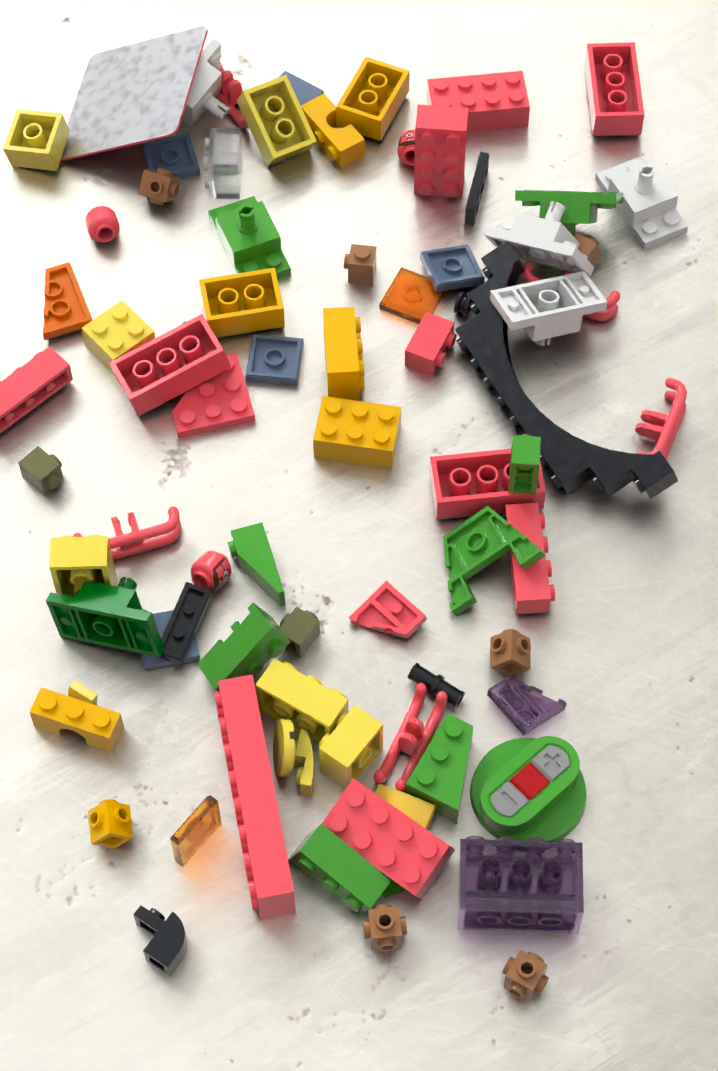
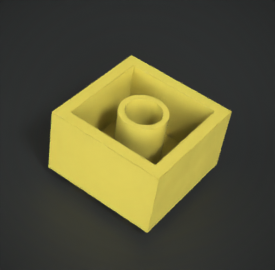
(36, 139)
(116, 334)
(350, 746)

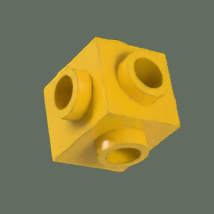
(110, 824)

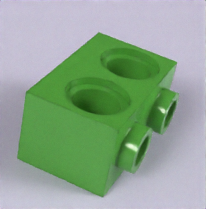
(524, 464)

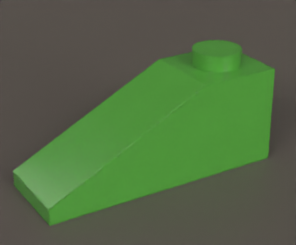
(256, 559)

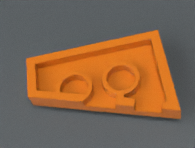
(64, 302)

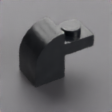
(169, 941)

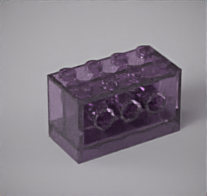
(520, 885)

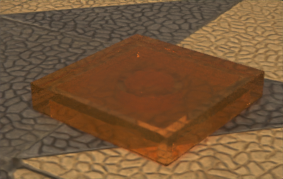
(411, 296)
(196, 830)

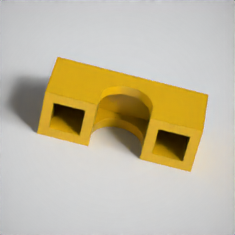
(340, 144)
(96, 724)

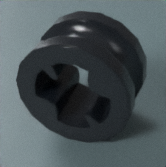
(462, 304)

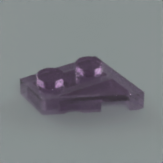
(524, 704)

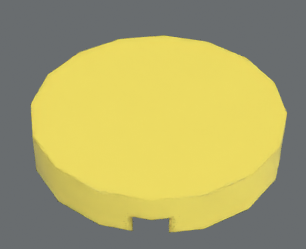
(283, 748)

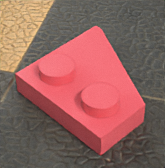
(389, 613)

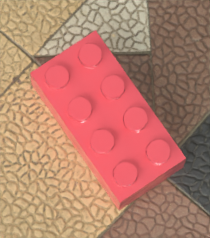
(614, 89)
(491, 99)
(440, 150)
(170, 365)
(475, 480)
(388, 838)

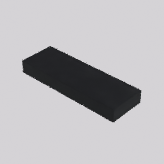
(476, 188)
(184, 622)

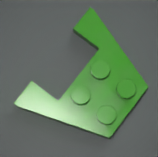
(476, 546)

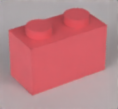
(429, 344)

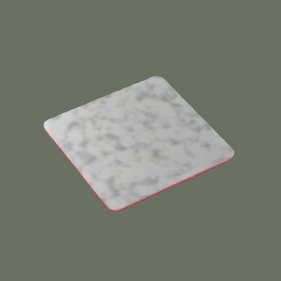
(134, 93)

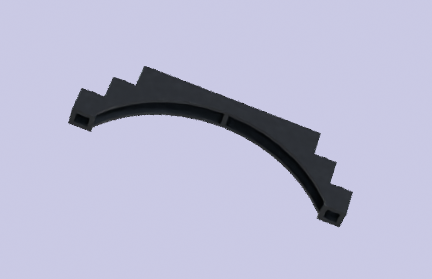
(567, 456)

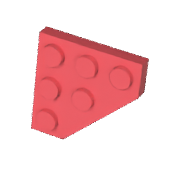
(215, 403)

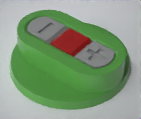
(529, 789)

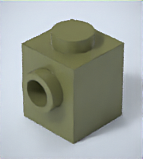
(41, 470)
(301, 629)

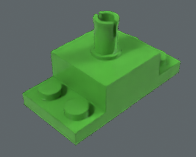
(580, 205)
(249, 237)

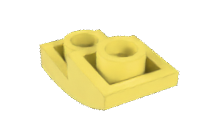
(305, 763)
(413, 807)

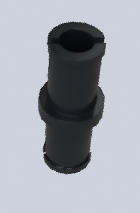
(435, 684)

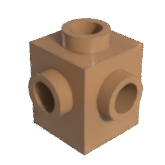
(159, 185)
(510, 652)
(384, 927)
(525, 985)

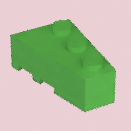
(246, 649)
(443, 768)
(339, 869)

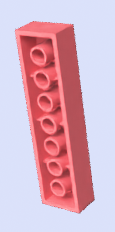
(254, 798)

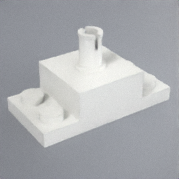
(206, 86)
(647, 201)
(542, 241)
(549, 305)

